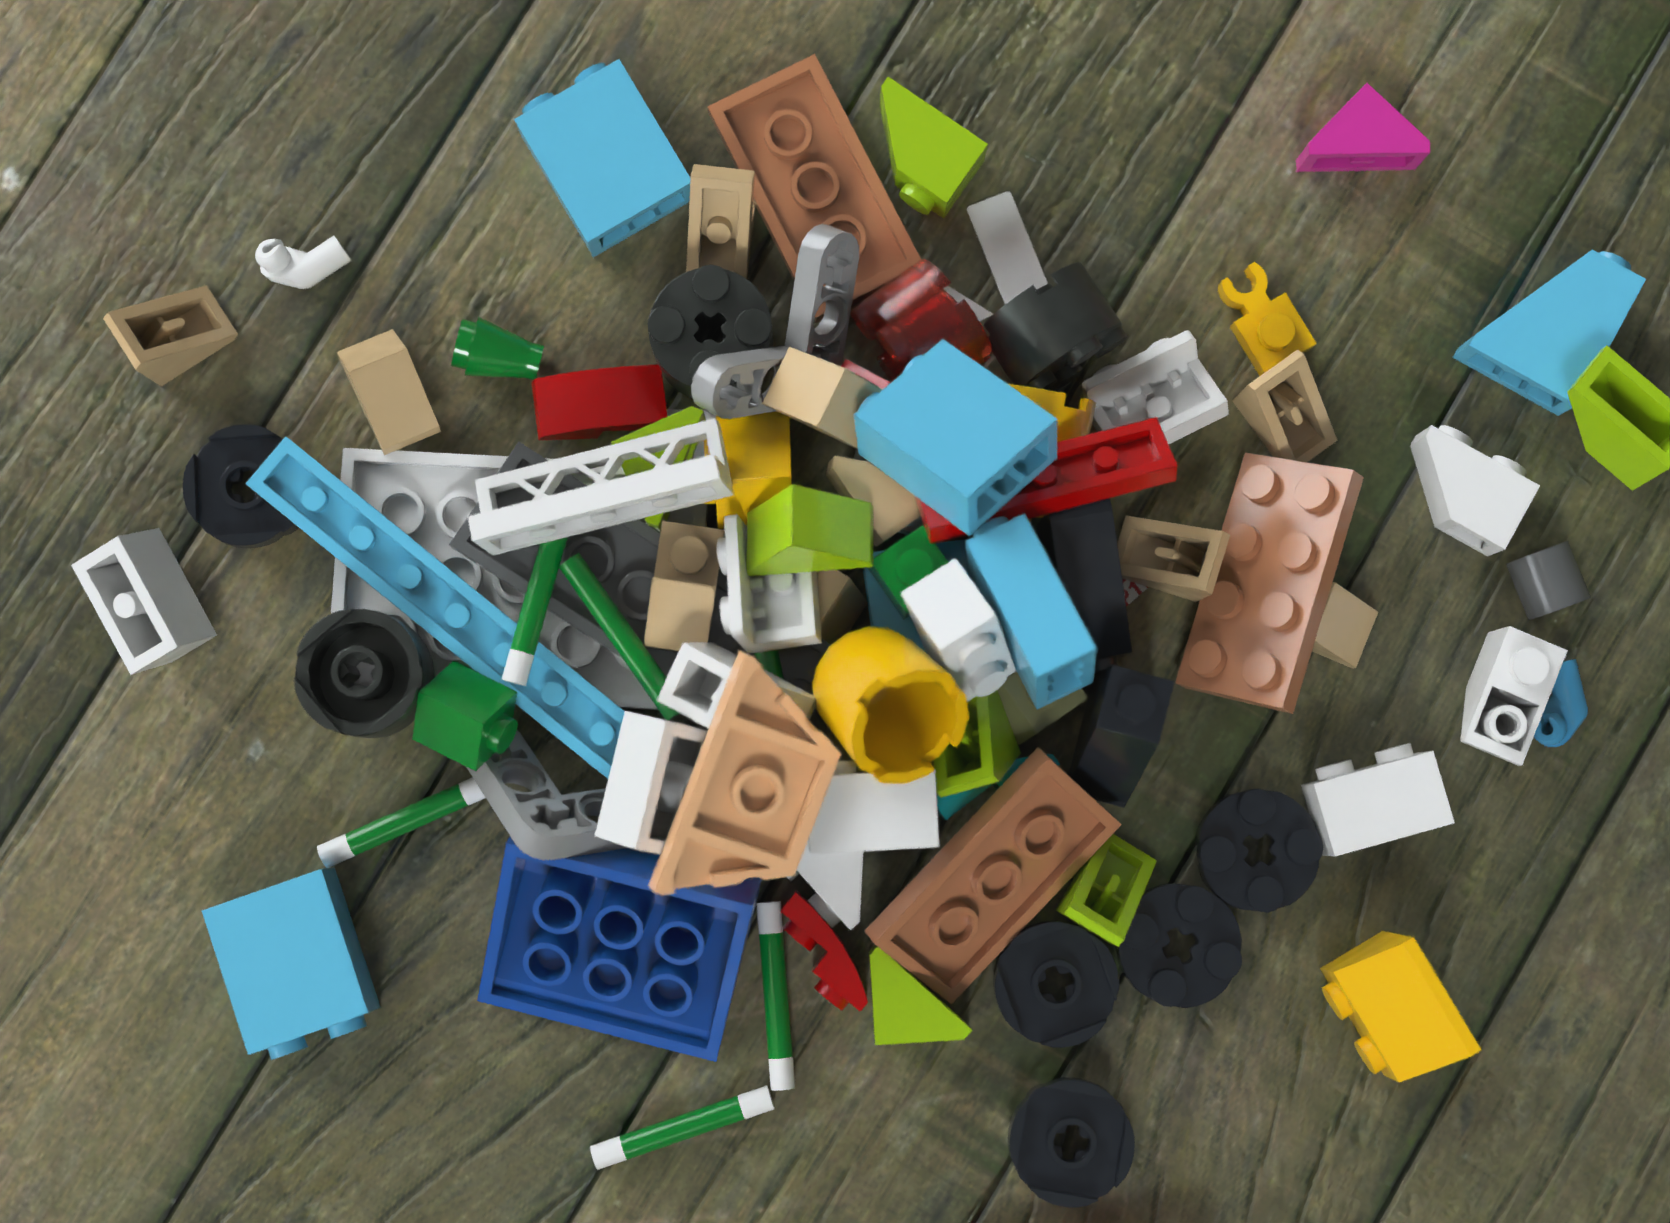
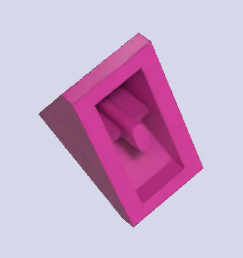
(1365, 137)

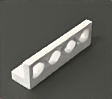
(606, 500)

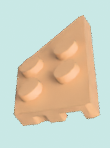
(749, 790)

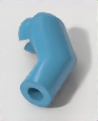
(1564, 709)

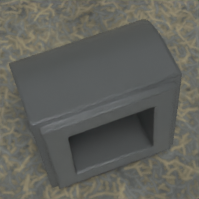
(1548, 580)

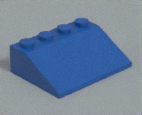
(611, 956)

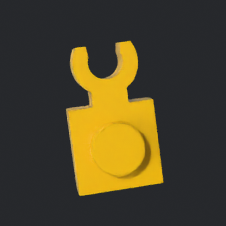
(1268, 328)

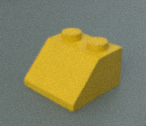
(1397, 1008)

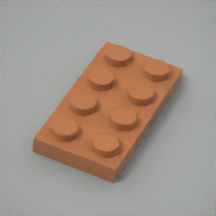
(812, 172)
(1272, 583)
(993, 877)

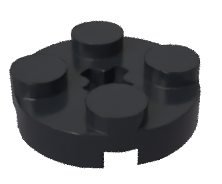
(209, 488)
(1293, 844)
(1213, 957)
(1087, 999)
(1092, 1170)

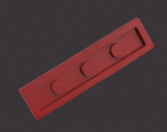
(1083, 473)

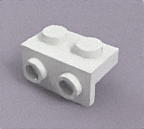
(1158, 383)
(765, 609)

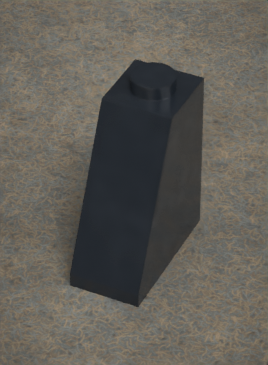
(1087, 561)
(1119, 732)

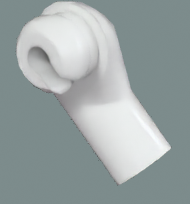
(297, 267)

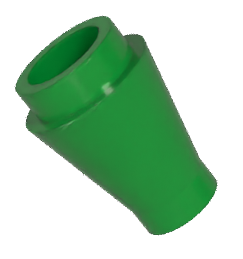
(494, 352)

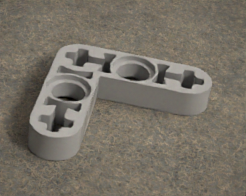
(824, 258)
(540, 820)

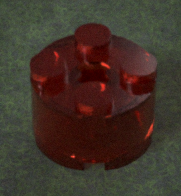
(915, 315)

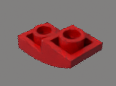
(598, 401)
(836, 969)

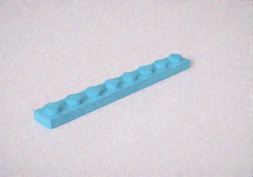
(436, 599)

